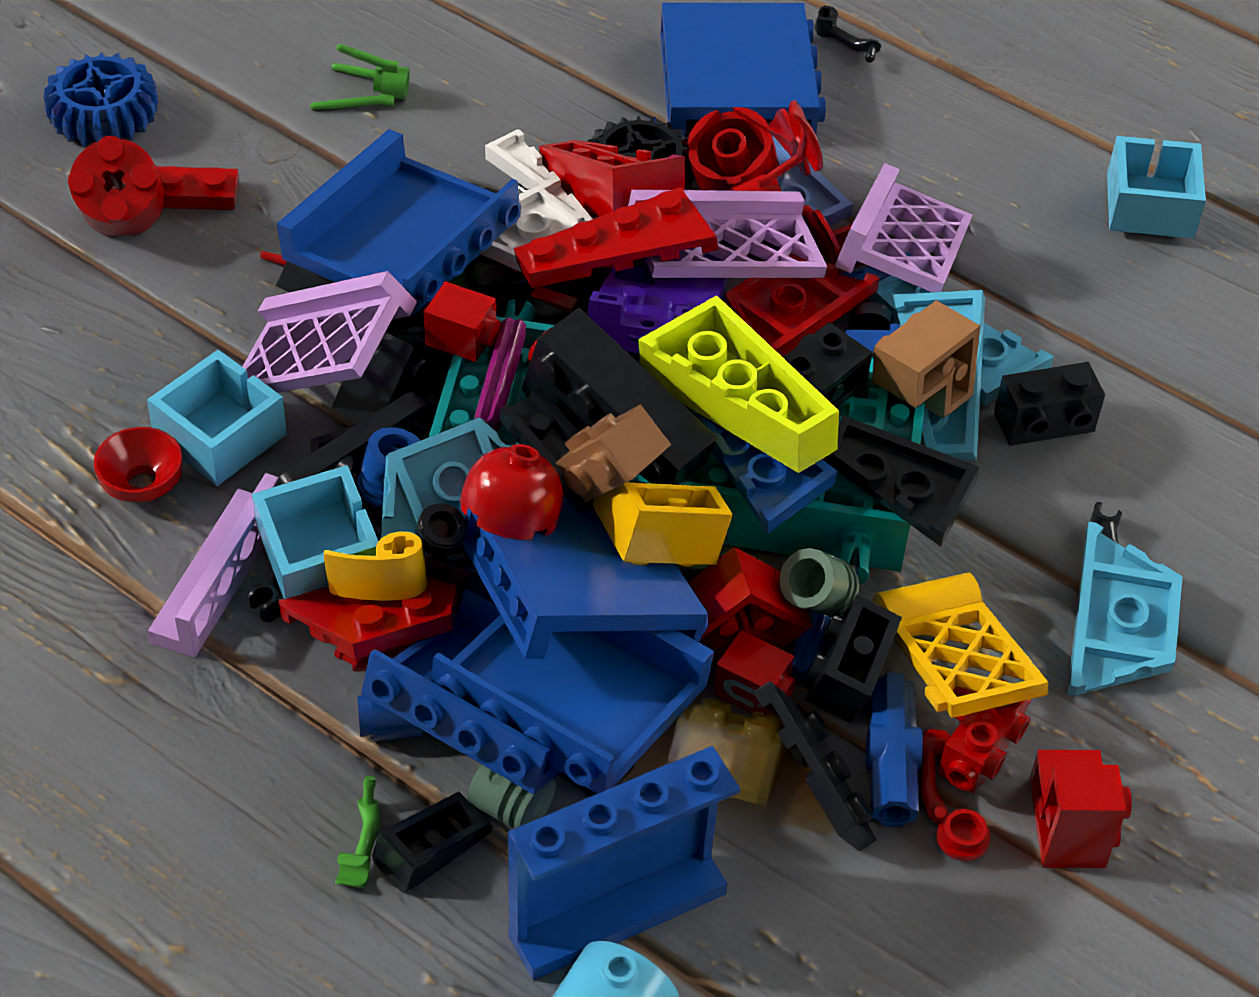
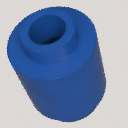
(382, 723)

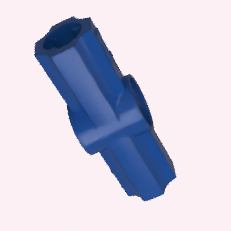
(894, 751)

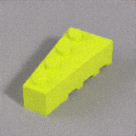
(741, 384)

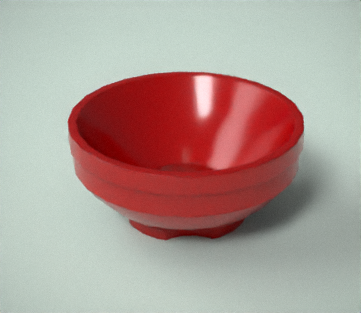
(134, 453)

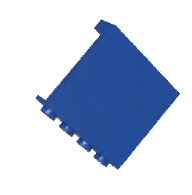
(739, 58)
(397, 219)
(578, 584)
(407, 690)
(591, 698)
(616, 862)

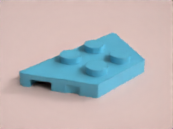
(432, 473)
(1122, 616)

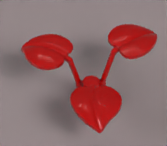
(800, 142)

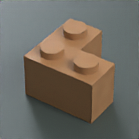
(929, 359)

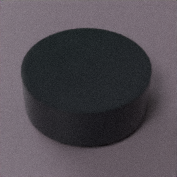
(870, 317)
(441, 529)

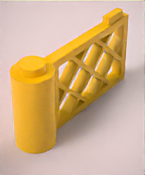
(937, 611)

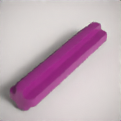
(501, 371)

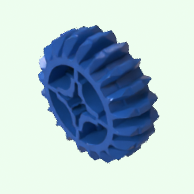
(100, 98)

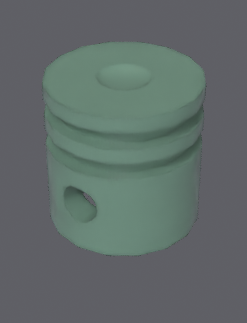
(818, 582)
(507, 800)

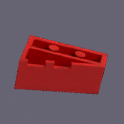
(604, 178)

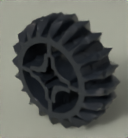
(647, 136)

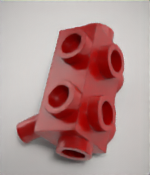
(979, 743)

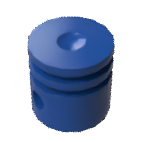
(372, 472)

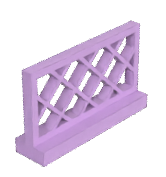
(878, 219)
(745, 222)
(310, 317)

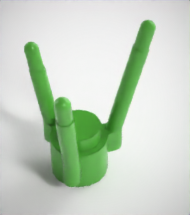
(389, 80)

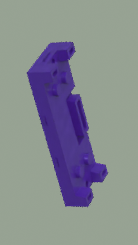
(637, 304)

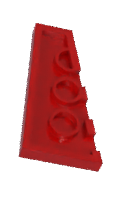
(614, 240)

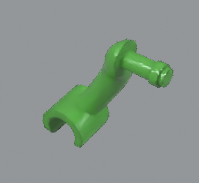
(356, 867)

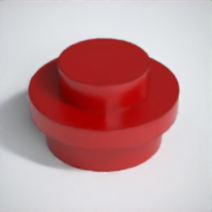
(963, 835)

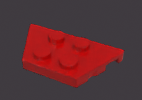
(793, 307)
(368, 625)

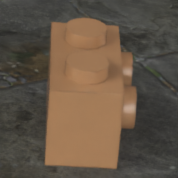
(611, 452)

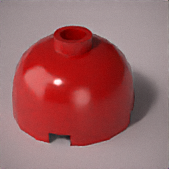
(513, 492)

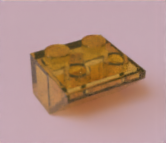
(744, 743)

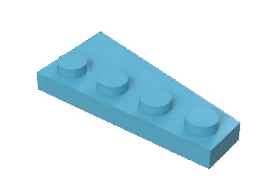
(1001, 351)
(958, 431)

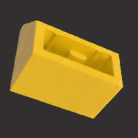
(665, 523)

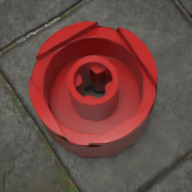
(730, 149)
(113, 164)

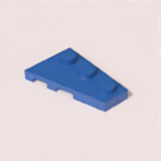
(766, 484)

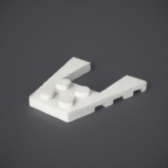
(543, 206)

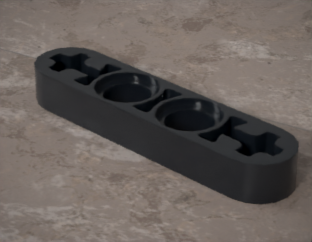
(408, 412)

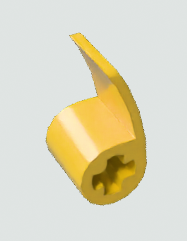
(392, 574)

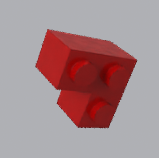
(746, 597)
(1077, 807)

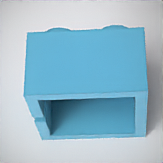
(1158, 204)
(212, 416)
(306, 519)

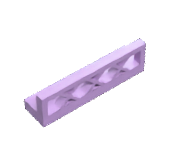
(211, 577)

